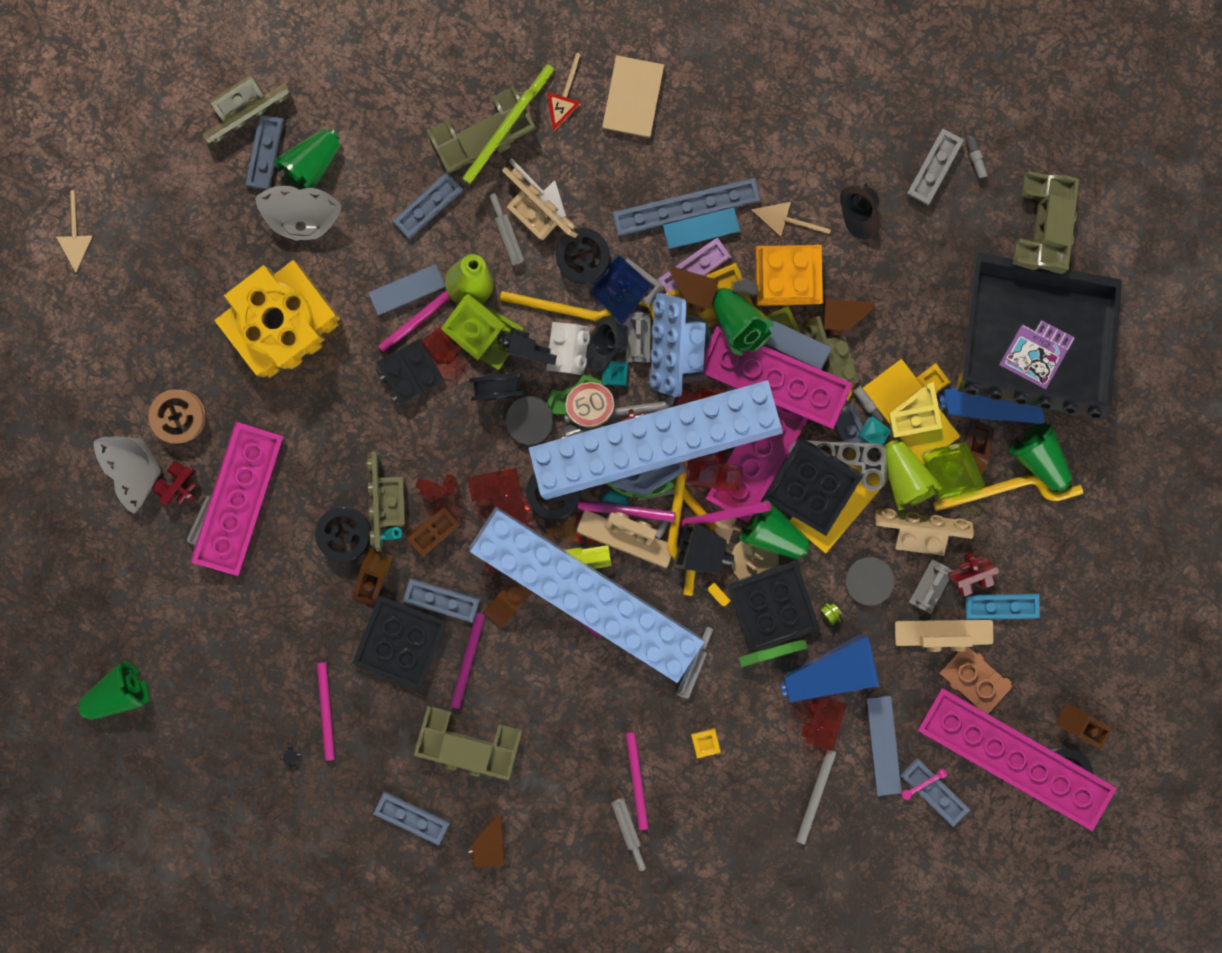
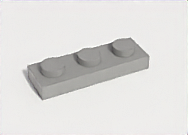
(935, 166)

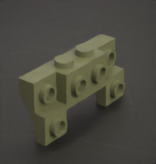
(468, 144)
(1053, 225)
(465, 751)

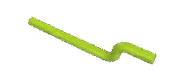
(507, 123)

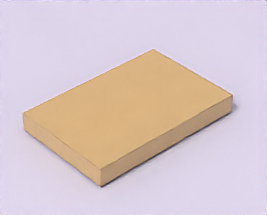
(633, 96)

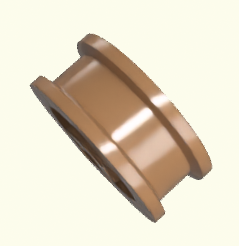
(159, 423)

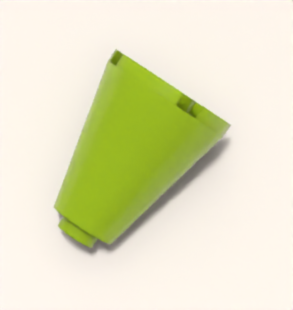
(469, 276)
(908, 476)

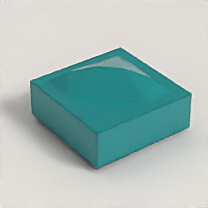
(615, 374)
(874, 432)

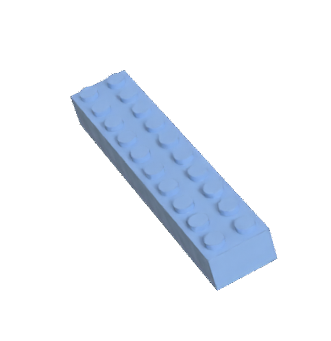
(655, 440)
(586, 594)

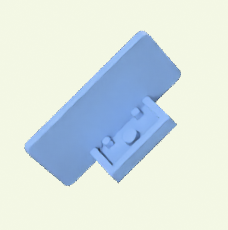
(675, 345)

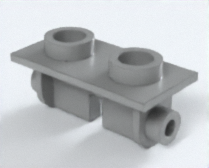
(638, 337)
(930, 586)

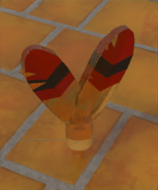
(569, 530)

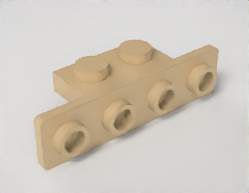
(534, 211)
(923, 532)
(626, 536)
(944, 633)

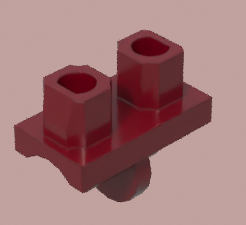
(168, 493)
(972, 571)

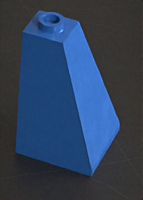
(982, 407)
(834, 672)

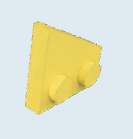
(917, 413)

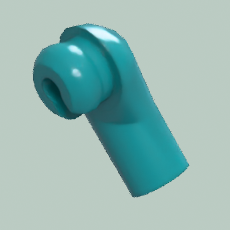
(614, 497)
(389, 533)

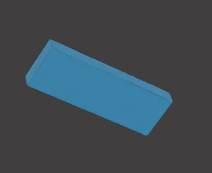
(701, 228)
(1002, 606)

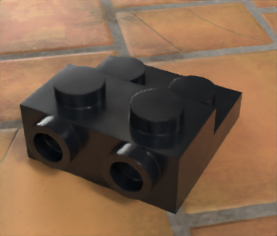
(520, 344)
(409, 372)

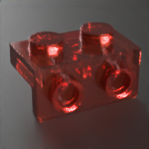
(430, 489)
(824, 722)

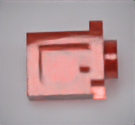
(440, 346)

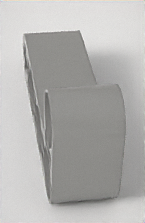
(862, 458)

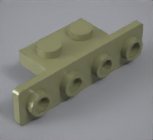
(241, 103)
(839, 360)
(388, 501)

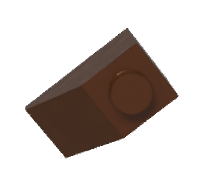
(694, 287)
(842, 315)
(979, 441)
(372, 577)
(507, 602)
(1083, 726)
(489, 845)

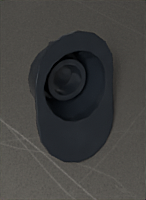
(860, 210)
(605, 342)

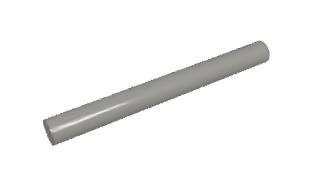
(816, 796)

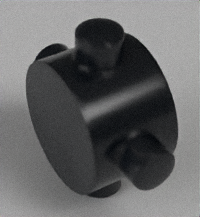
(291, 756)

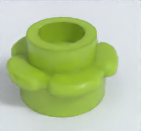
(831, 613)

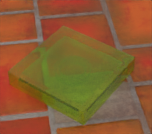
(953, 469)

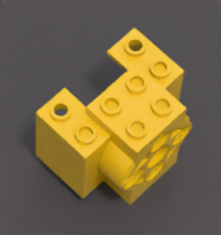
(304, 311)

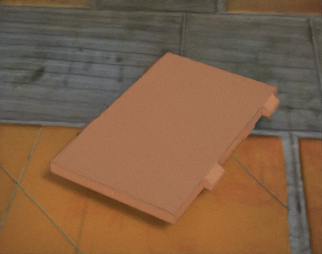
(976, 679)

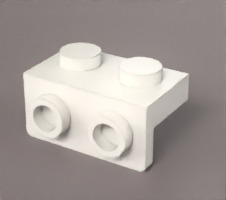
(570, 346)

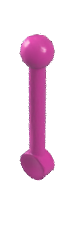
(907, 794)

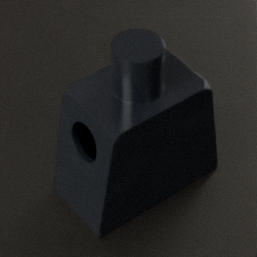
(702, 550)

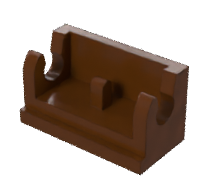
(432, 529)

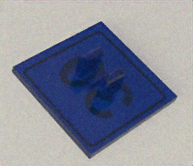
(621, 289)

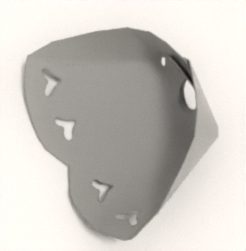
(295, 208)
(133, 468)

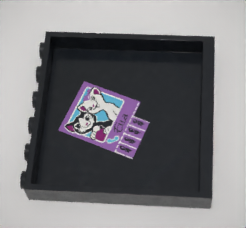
(1040, 337)

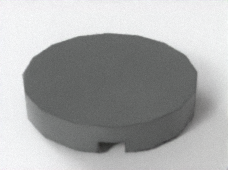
(530, 420)
(869, 581)

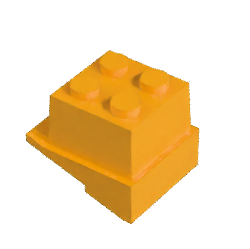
(788, 275)

